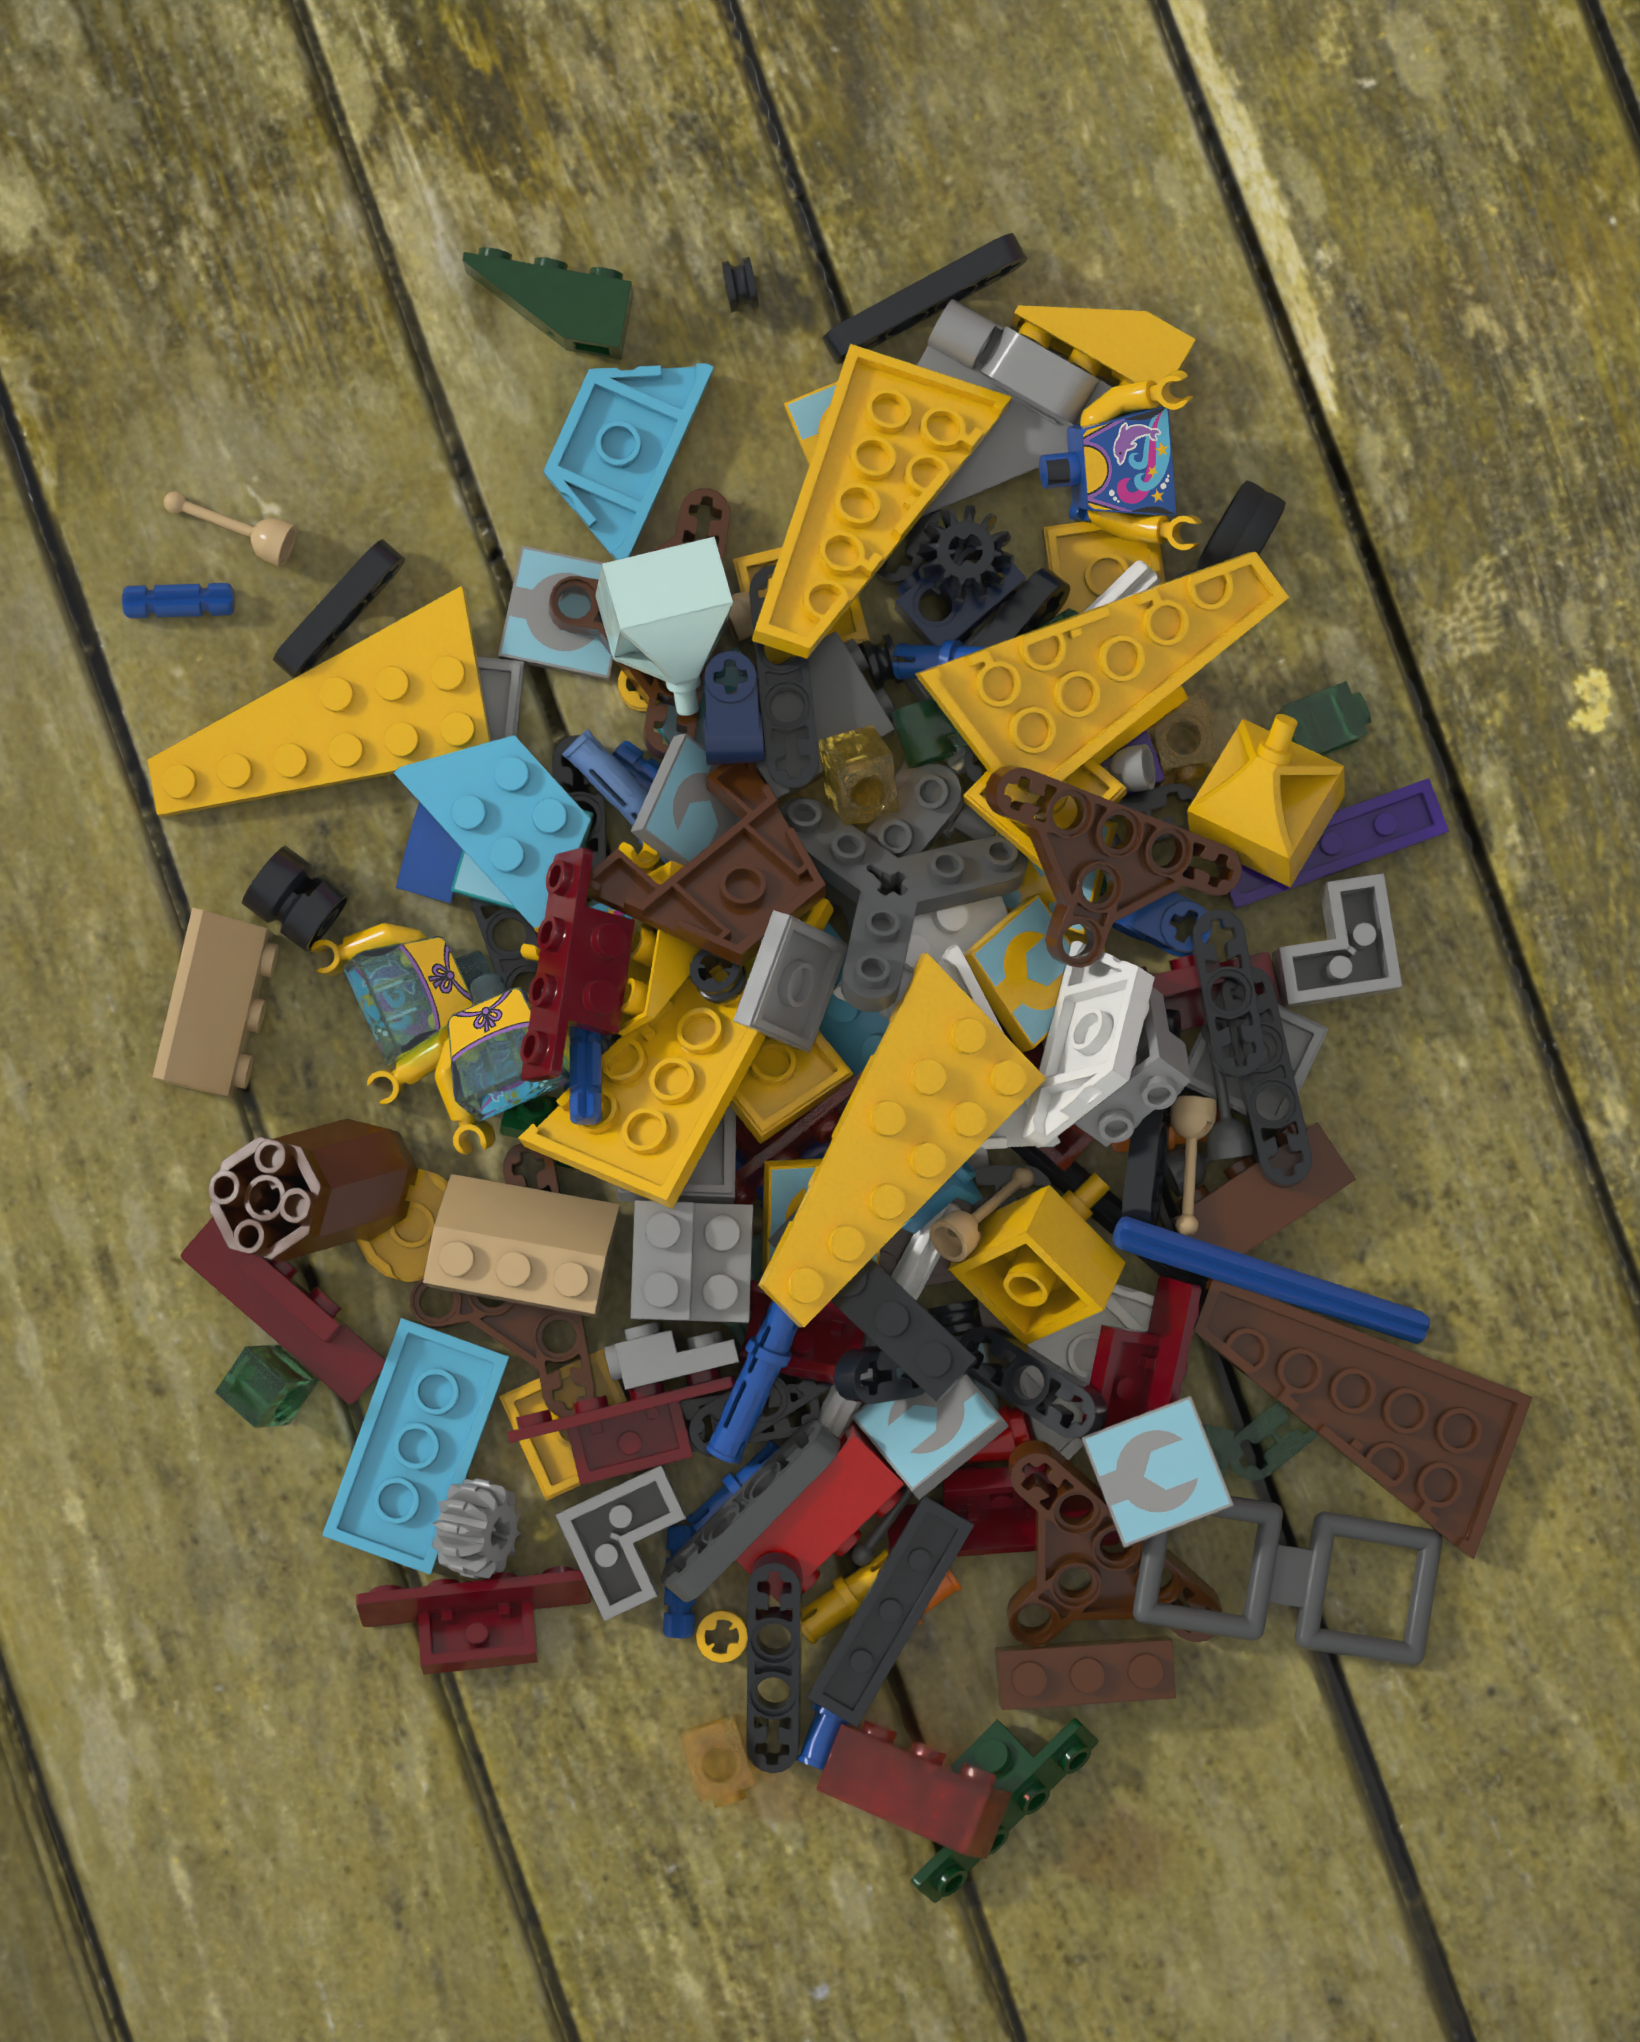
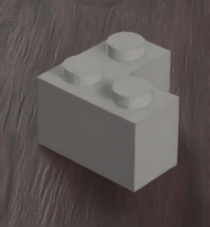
(1358, 952)
(606, 1533)

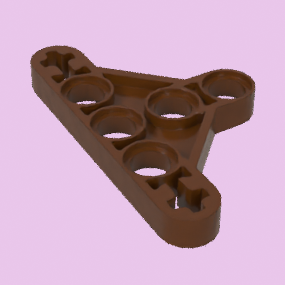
(592, 625)
(1078, 849)
(520, 1325)
(1075, 1543)

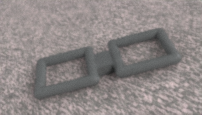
(1300, 1580)

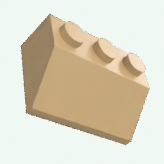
(215, 1004)
(522, 1245)

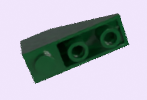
(569, 306)

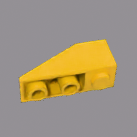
(1108, 342)
(655, 968)

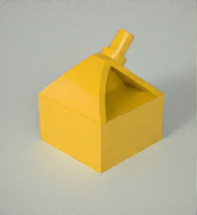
(1268, 799)
(1042, 1262)

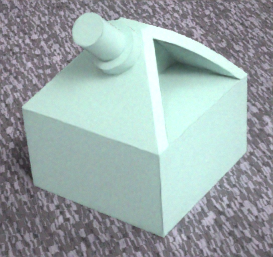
(666, 613)

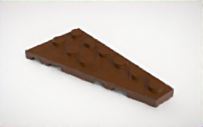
(1400, 1417)

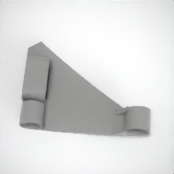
(1043, 387)

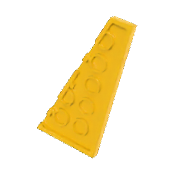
(876, 469)
(1084, 680)
(347, 720)
(661, 1093)
(912, 1121)

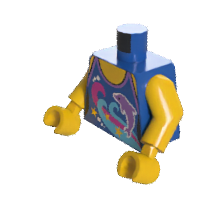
(1124, 463)

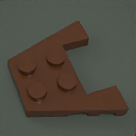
(728, 888)

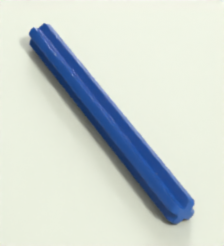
(1270, 1280)

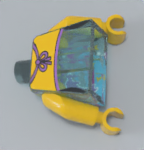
(406, 994)
(483, 1062)

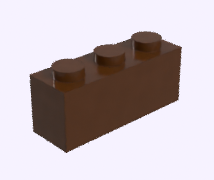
(1251, 1209)
(1085, 1672)

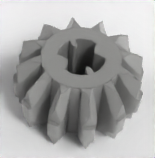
(476, 1528)

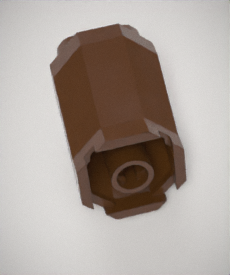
(312, 1189)

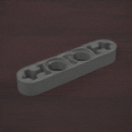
(750, 1510)

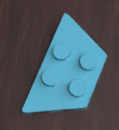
(623, 446)
(501, 815)

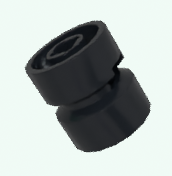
(294, 897)

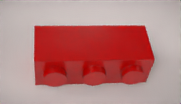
(829, 1510)

